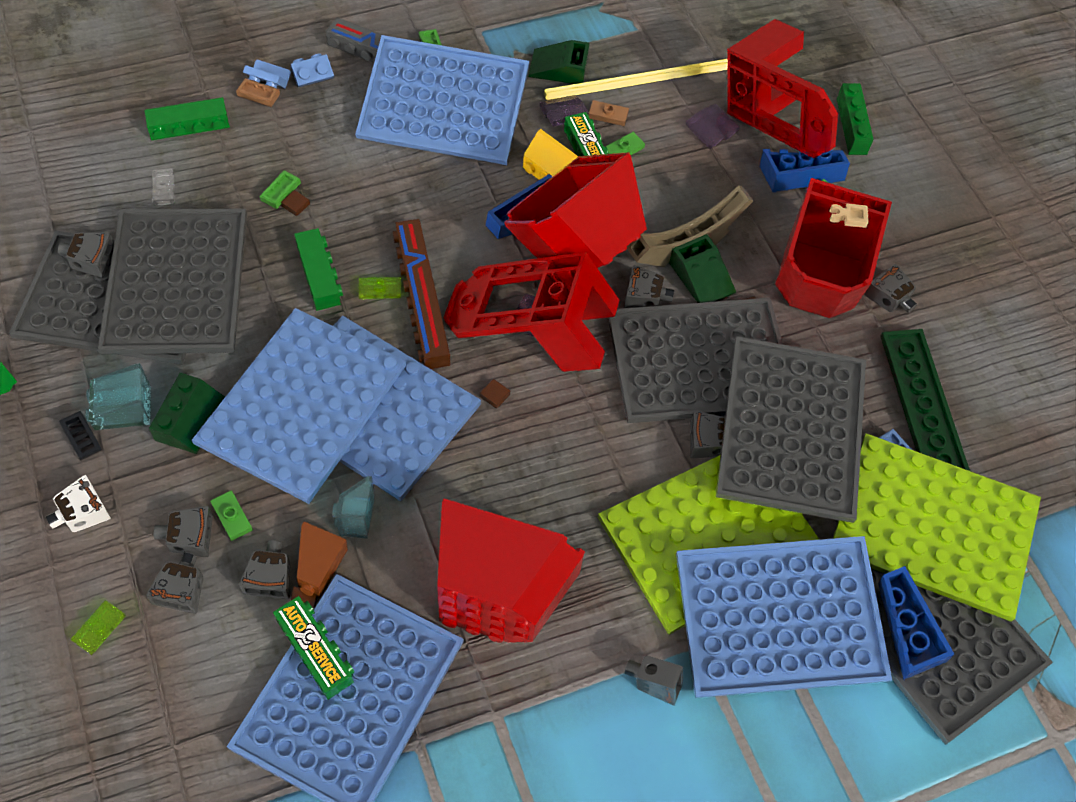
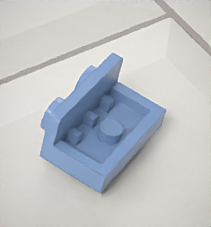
(311, 70)
(268, 73)

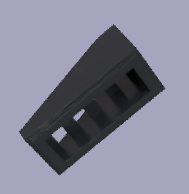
(73, 420)

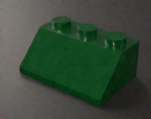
(185, 412)

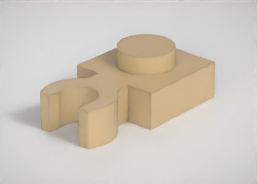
(852, 214)

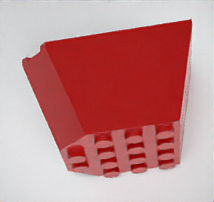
(582, 208)
(825, 261)
(500, 573)

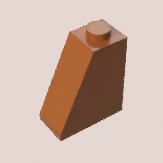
(318, 558)

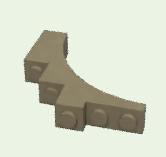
(657, 247)

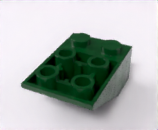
(560, 62)
(702, 270)

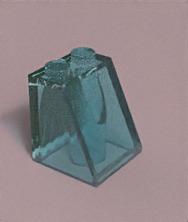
(119, 399)

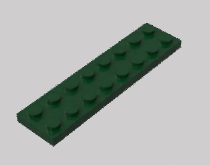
(922, 396)

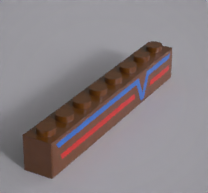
(422, 294)

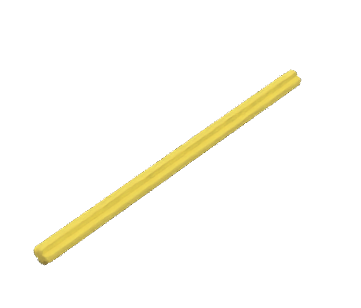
(635, 79)

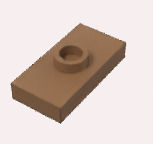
(258, 92)
(608, 113)

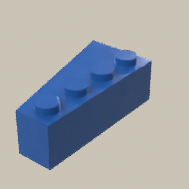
(794, 170)
(498, 215)
(912, 626)

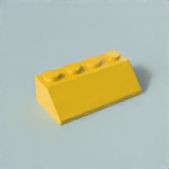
(546, 156)

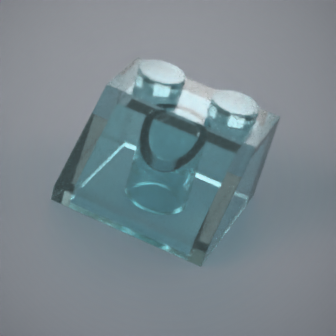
(355, 509)

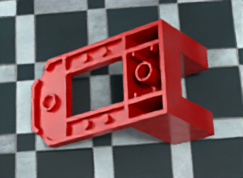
(762, 89)
(567, 294)

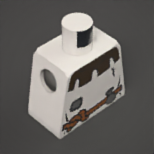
(78, 507)

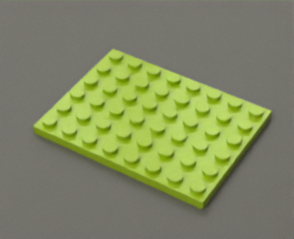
(689, 517)
(944, 525)

